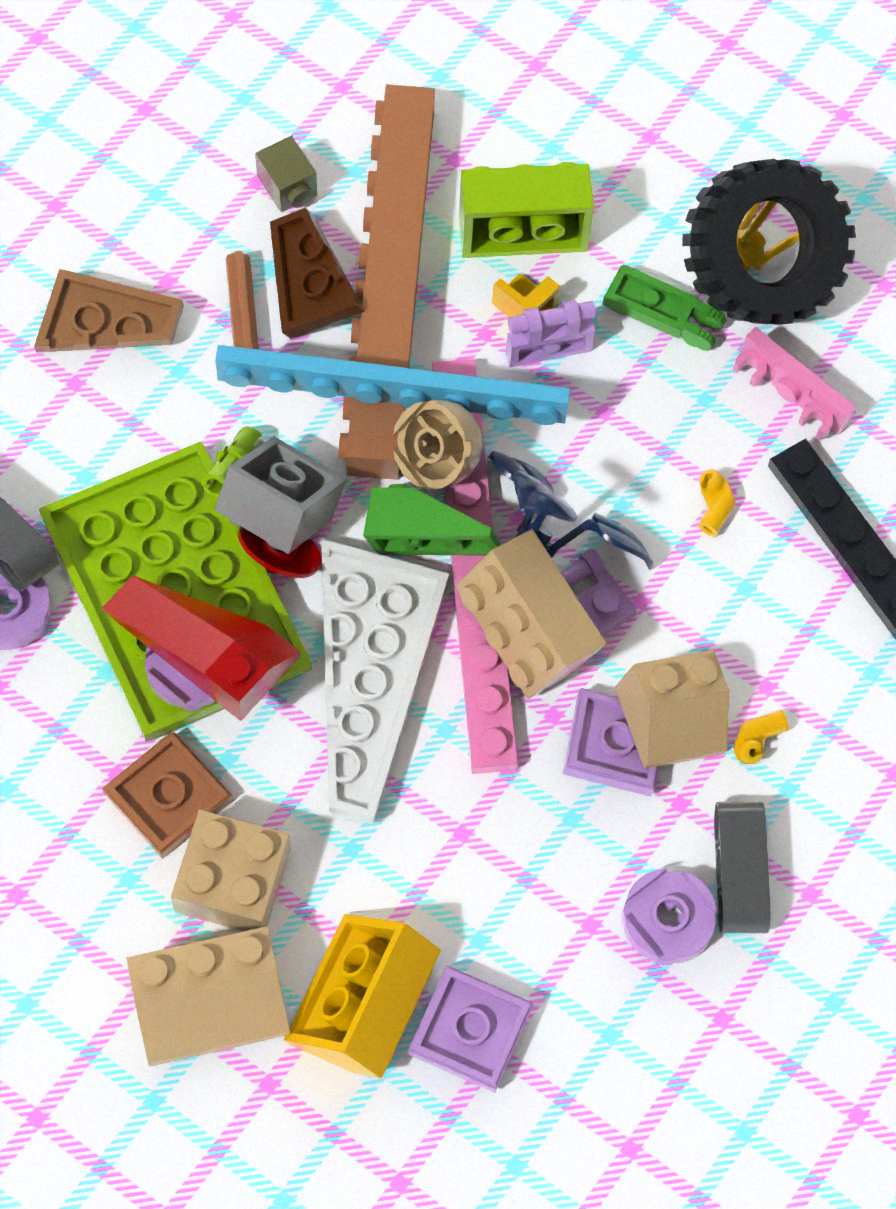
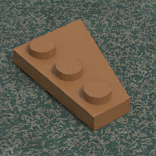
(105, 315)

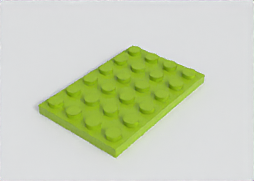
(165, 531)

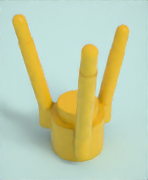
(751, 242)

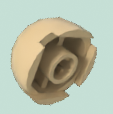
(437, 443)

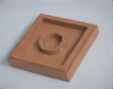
(164, 793)

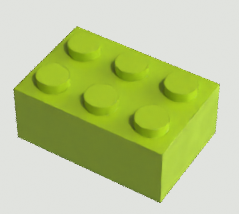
(525, 210)

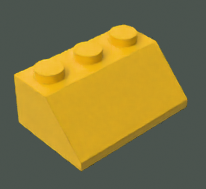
(363, 994)

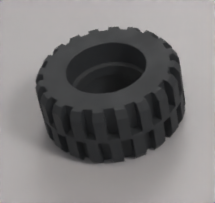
(821, 241)

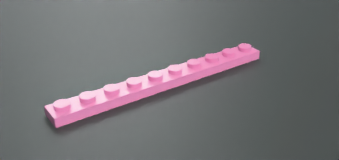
(483, 671)

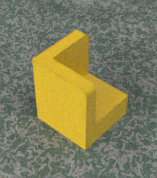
(524, 294)

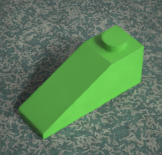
(413, 523)

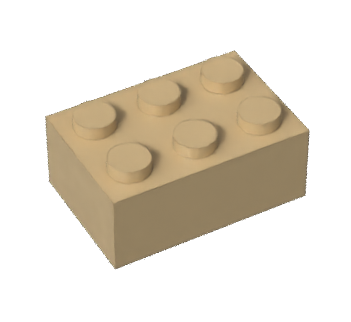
(529, 614)

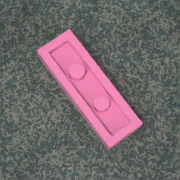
(795, 383)

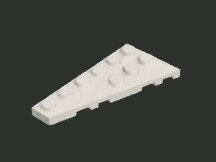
(375, 646)

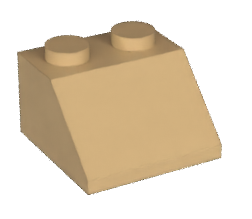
(676, 708)

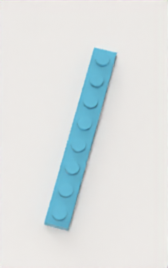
(393, 384)

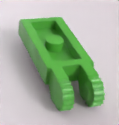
(663, 307)

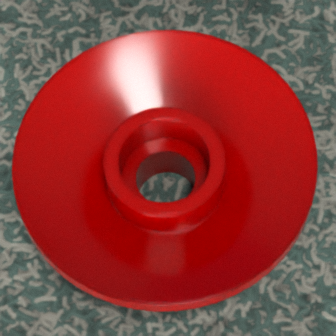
(299, 563)

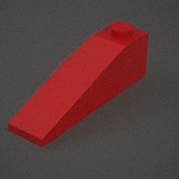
(210, 646)

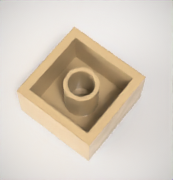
(230, 872)

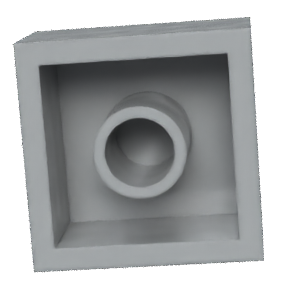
(280, 494)

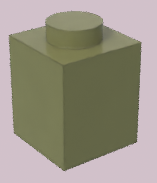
(286, 174)

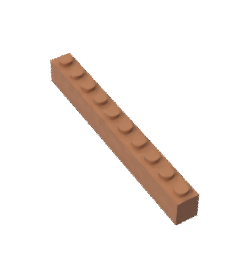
(391, 270)

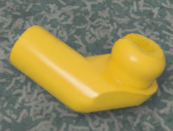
(718, 499)
(753, 735)

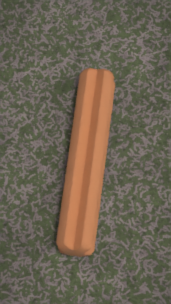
(241, 300)

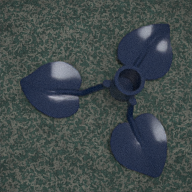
(537, 496)

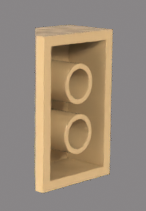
(208, 996)

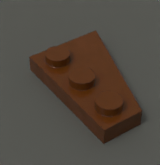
(308, 276)

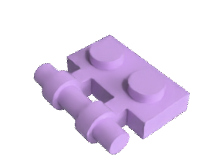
(550, 333)

